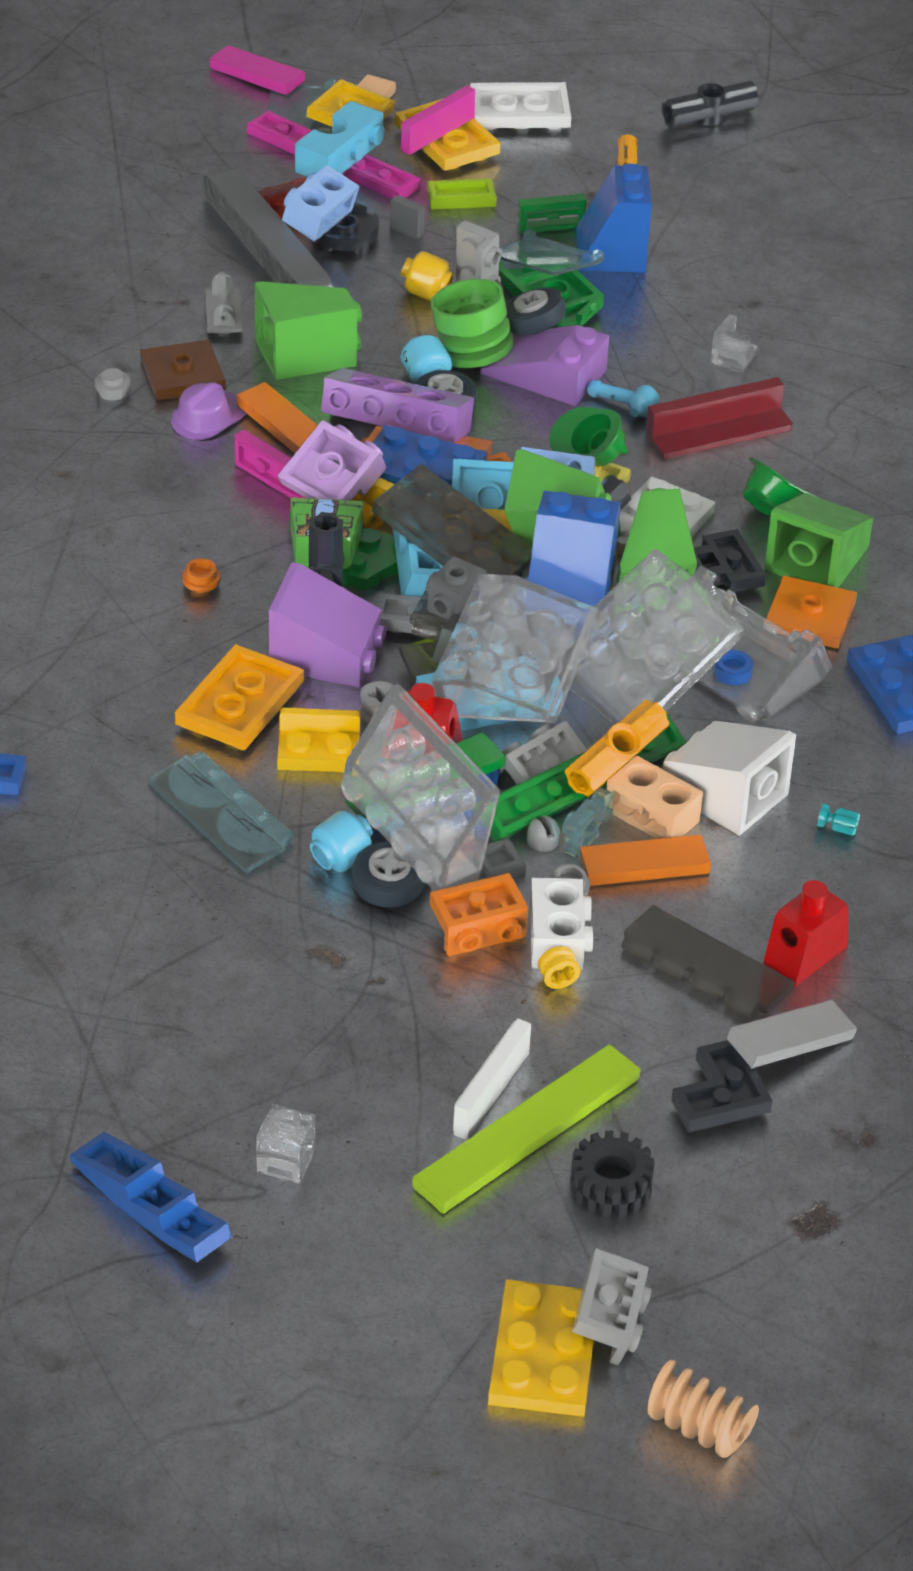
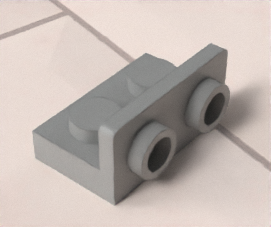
(477, 253)
(544, 750)
(611, 1303)

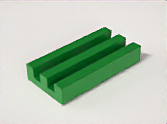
(552, 209)

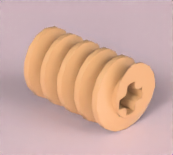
(699, 1412)

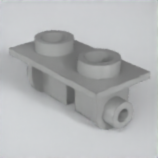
(223, 306)

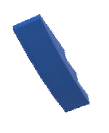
(150, 1198)

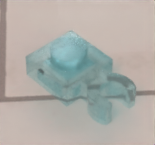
(583, 825)

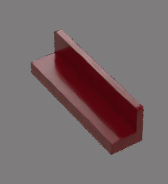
(717, 418)

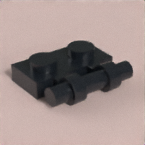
(731, 561)

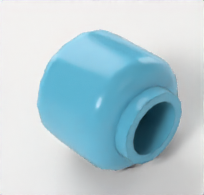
(424, 355)
(340, 840)

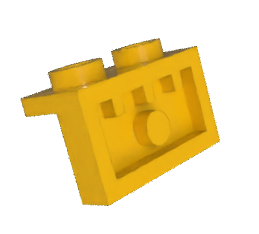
(316, 739)

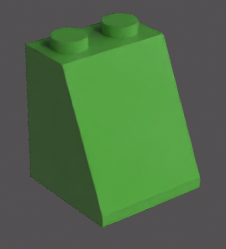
(306, 328)
(531, 477)
(662, 525)
(816, 540)

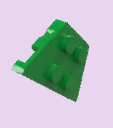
(578, 293)
(372, 561)

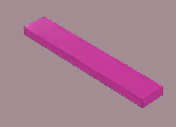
(366, 172)

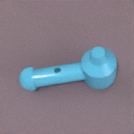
(637, 400)

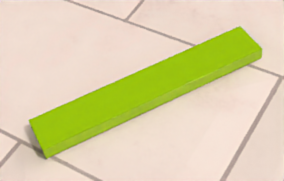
(525, 1128)

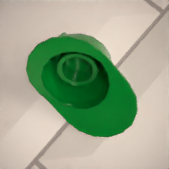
(589, 433)
(768, 489)

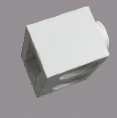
(559, 917)

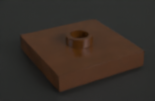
(179, 367)

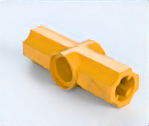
(605, 760)

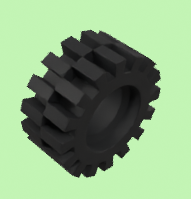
(616, 1154)

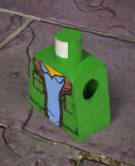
(304, 508)

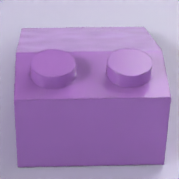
(554, 362)

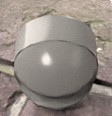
(537, 834)

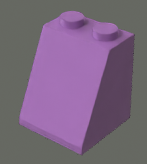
(324, 628)

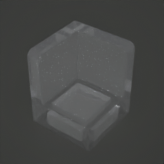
(732, 348)

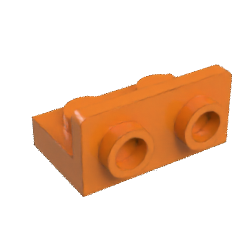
(480, 913)

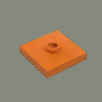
(812, 607)

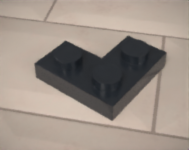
(728, 1094)

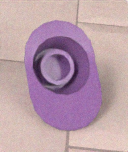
(205, 411)

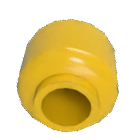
(426, 275)

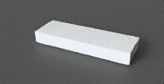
(491, 1079)

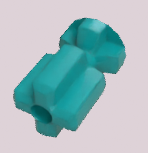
(842, 821)

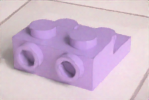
(333, 465)

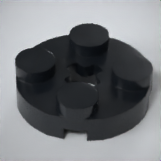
(352, 233)

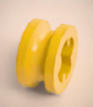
(559, 967)

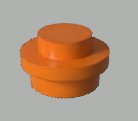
(201, 575)

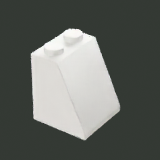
(738, 769)

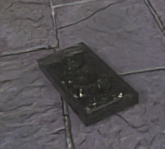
(450, 524)

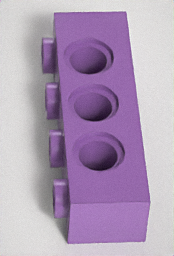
(397, 404)

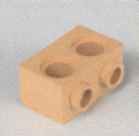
(654, 800)

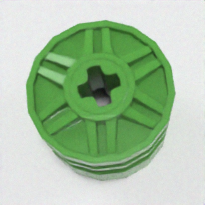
(472, 322)

